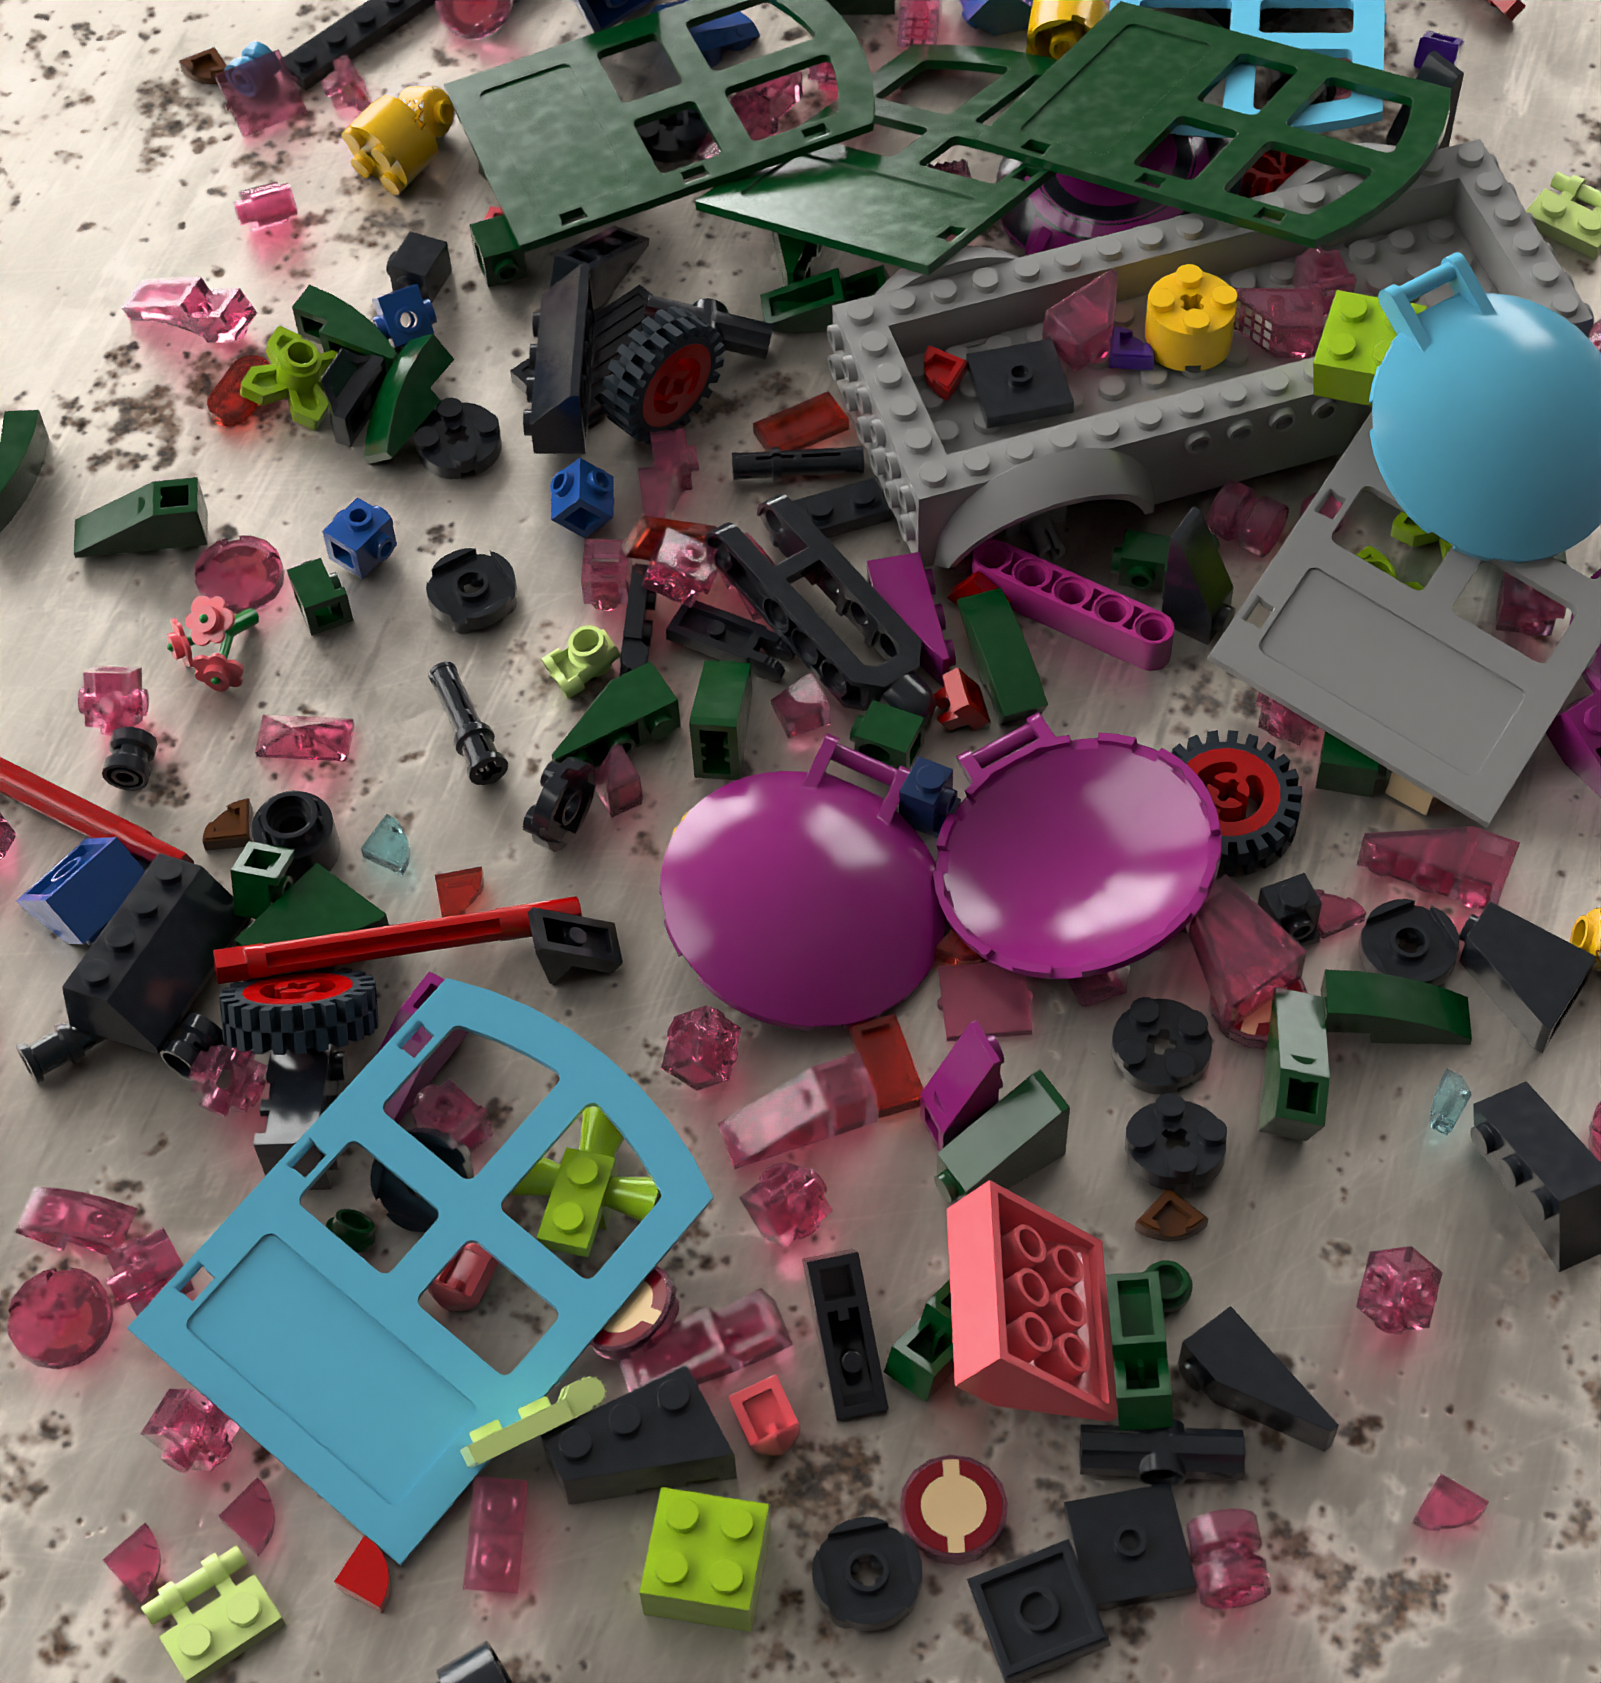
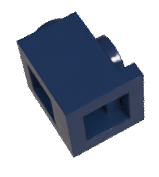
(928, 796)

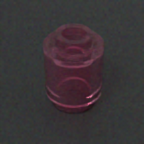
(265, 206)

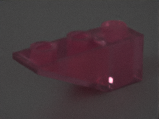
(1448, 861)
(802, 1111)

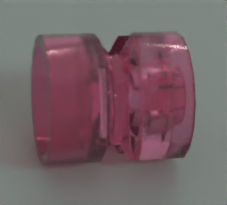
(1249, 519)
(1229, 1566)

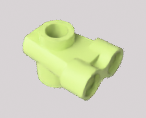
(587, 657)

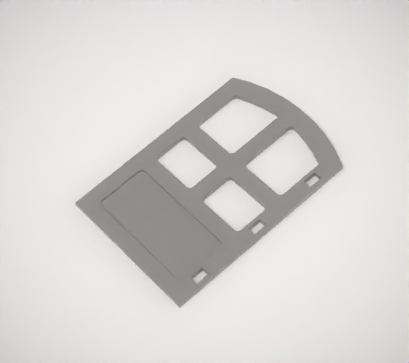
(1397, 663)

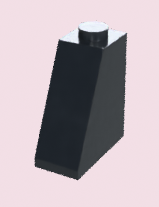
(1524, 971)

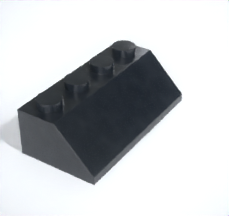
(562, 366)
(153, 956)

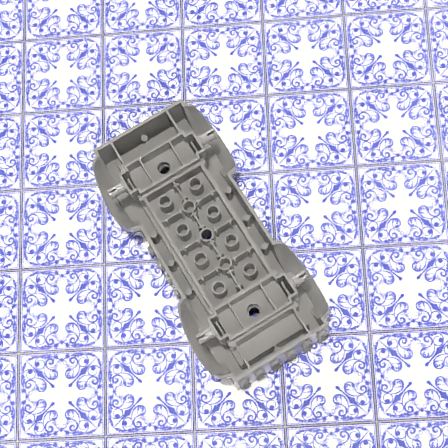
(1159, 428)

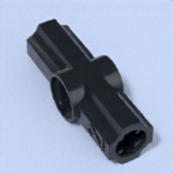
(738, 333)
(1162, 1453)

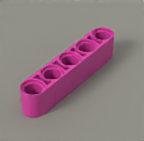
(1077, 606)

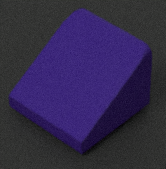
(1445, 45)

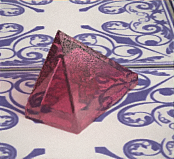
(305, 737)

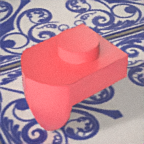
(464, 1279)
(766, 1417)

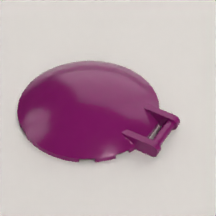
(1074, 852)
(804, 895)

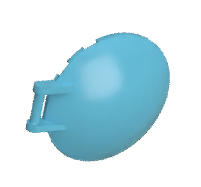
(1488, 419)

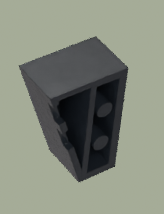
(298, 1095)
(1544, 1172)
(640, 1442)

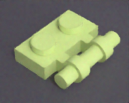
(1567, 221)
(220, 1629)

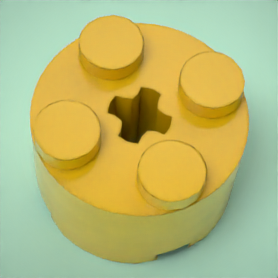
(1060, 24)
(389, 144)
(1190, 319)

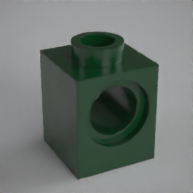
(497, 251)
(888, 735)

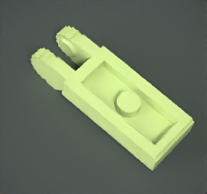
(535, 1420)

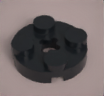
(676, 144)
(455, 420)
(473, 610)
(561, 803)
(1402, 919)
(1167, 1020)
(1175, 1120)
(404, 1204)
(850, 1601)

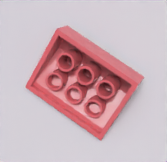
(1028, 1308)

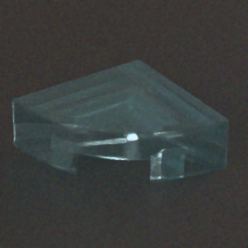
(388, 846)
(1449, 1101)

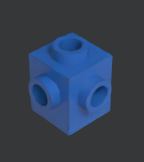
(407, 301)
(582, 497)
(360, 537)

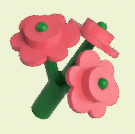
(215, 624)

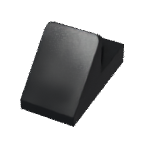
(575, 941)

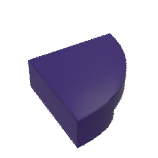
(1129, 351)

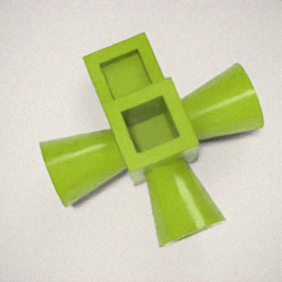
(586, 1188)

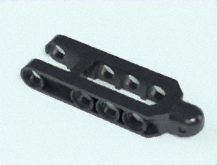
(804, 631)

